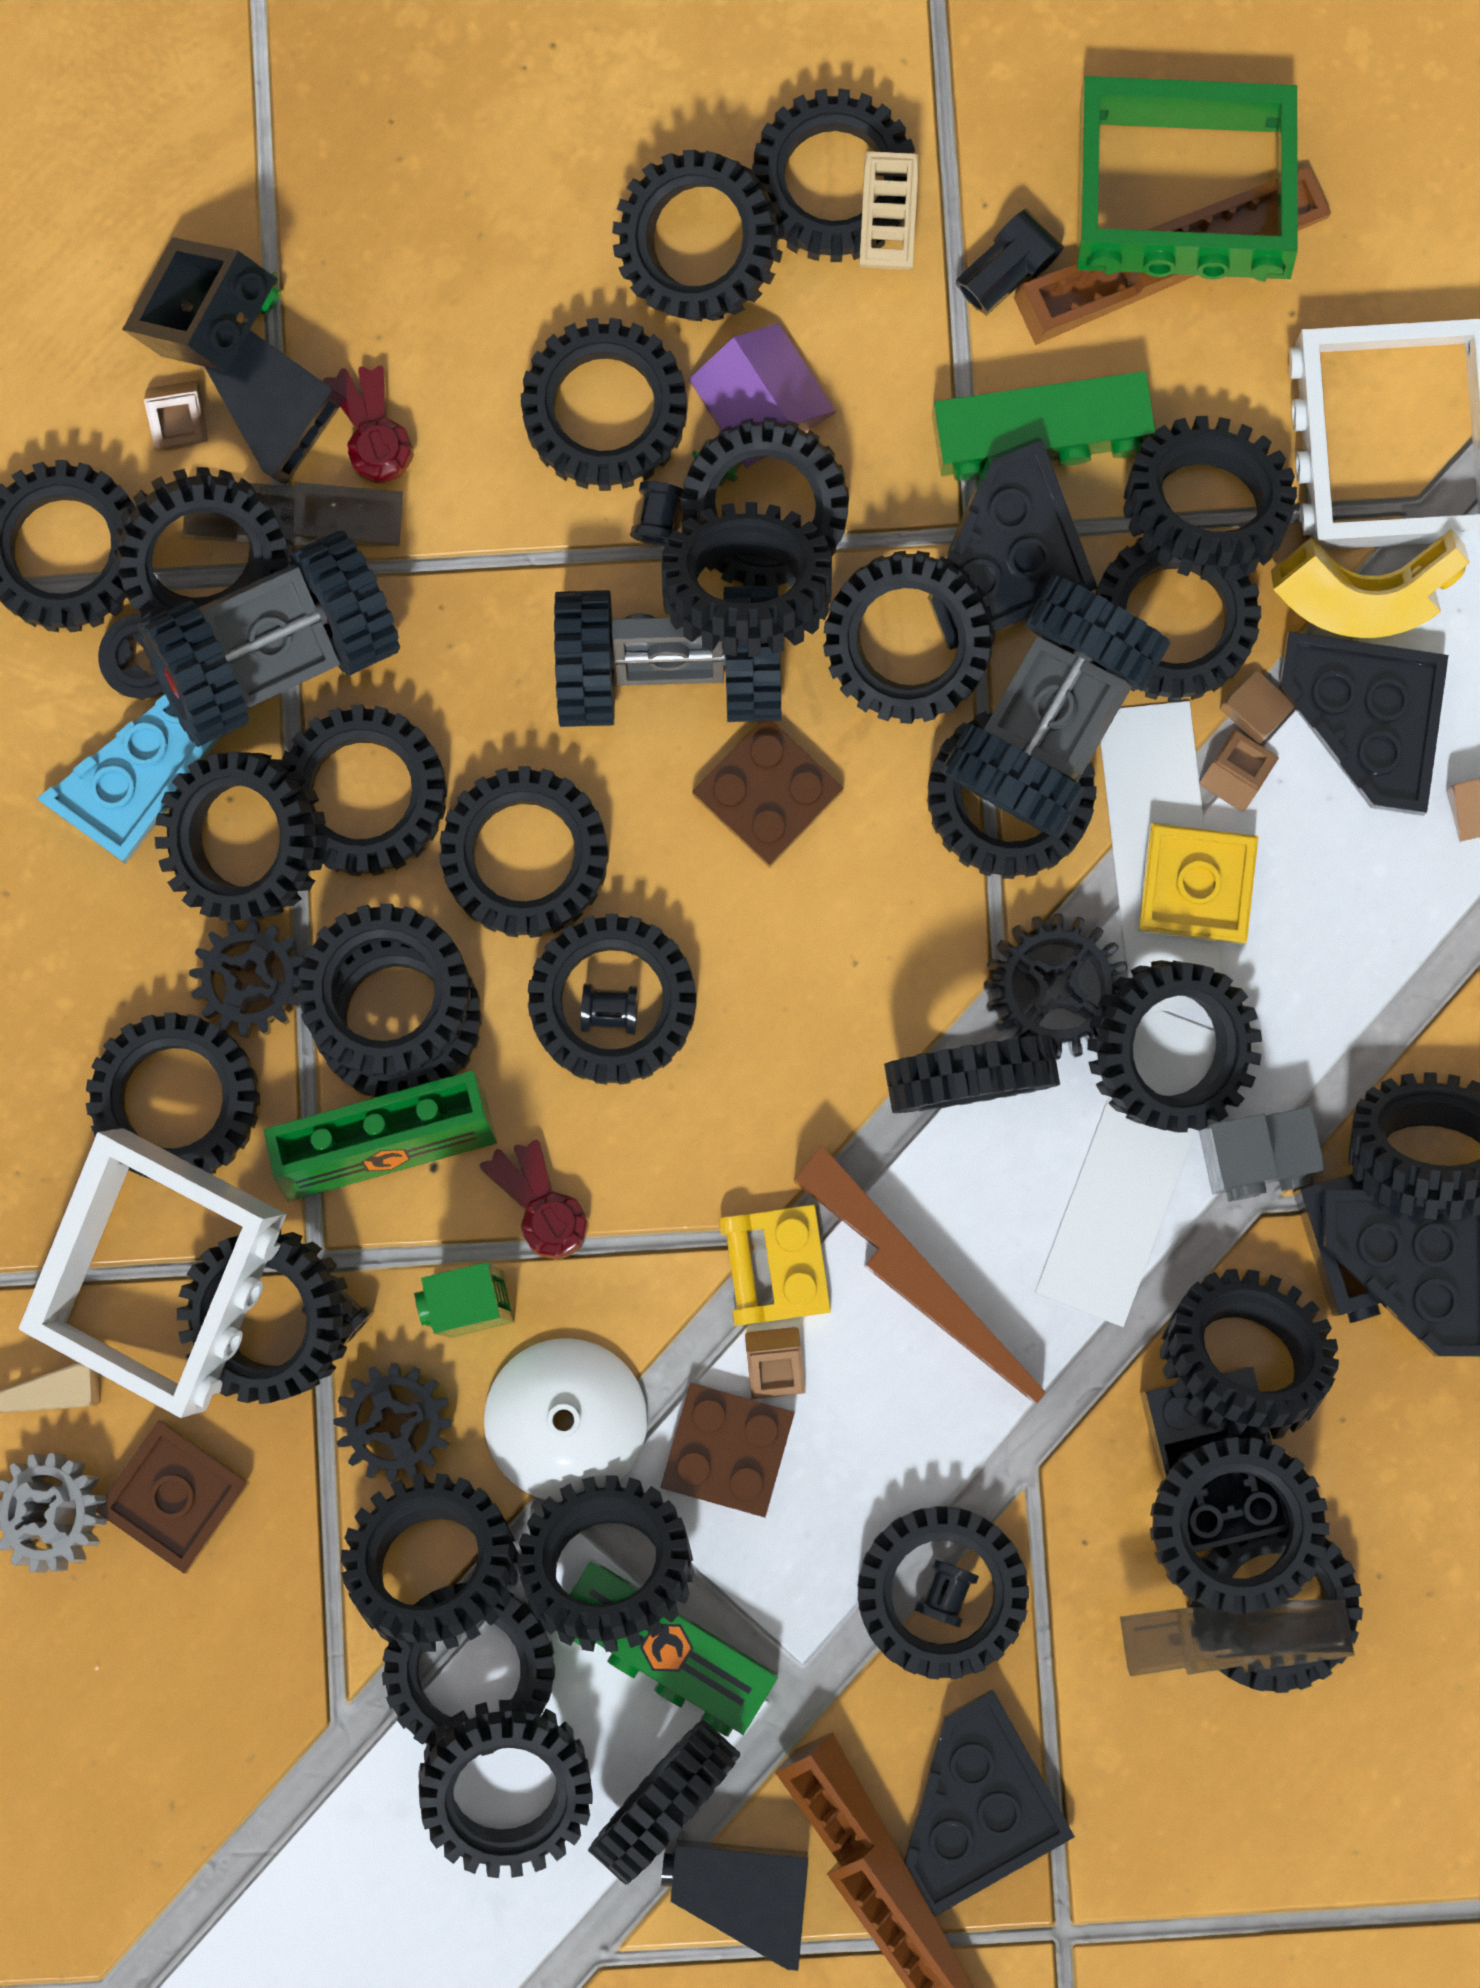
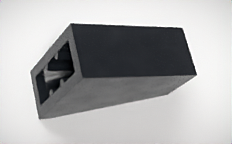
(275, 405)
(743, 1893)

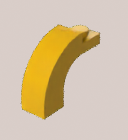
(1363, 603)

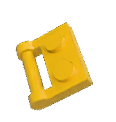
(793, 1263)

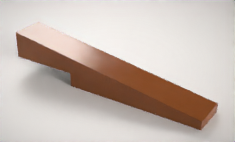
(1080, 296)
(907, 1270)
(869, 1866)

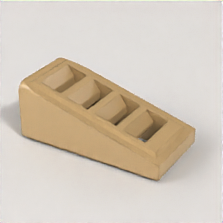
(889, 165)
(60, 1389)

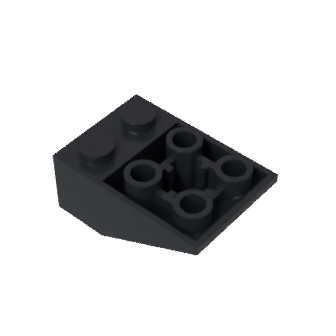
(1230, 1505)

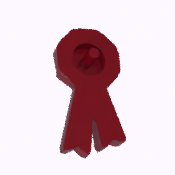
(379, 447)
(552, 1221)

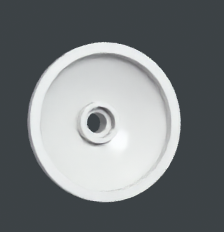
(573, 1377)

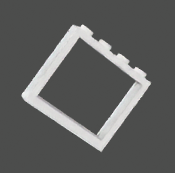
(1309, 417)
(78, 1240)

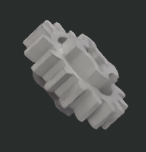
(68, 1517)

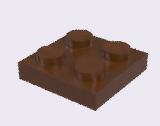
(767, 791)
(727, 1450)
(172, 1496)

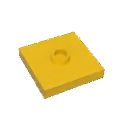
(1198, 883)

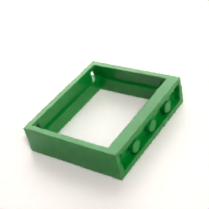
(1192, 107)

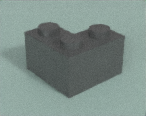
(1262, 1150)

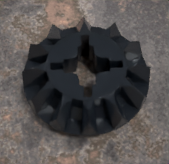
(116, 653)

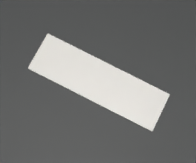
(1148, 781)
(1127, 1180)

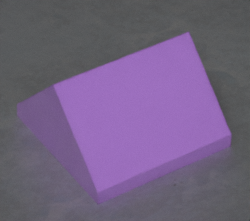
(760, 378)

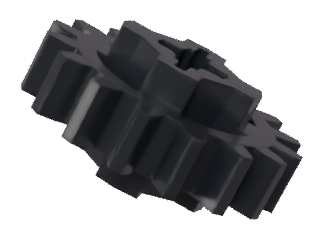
(259, 955)
(383, 1399)

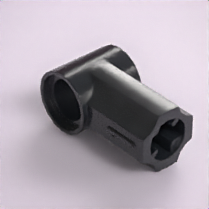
(1020, 252)

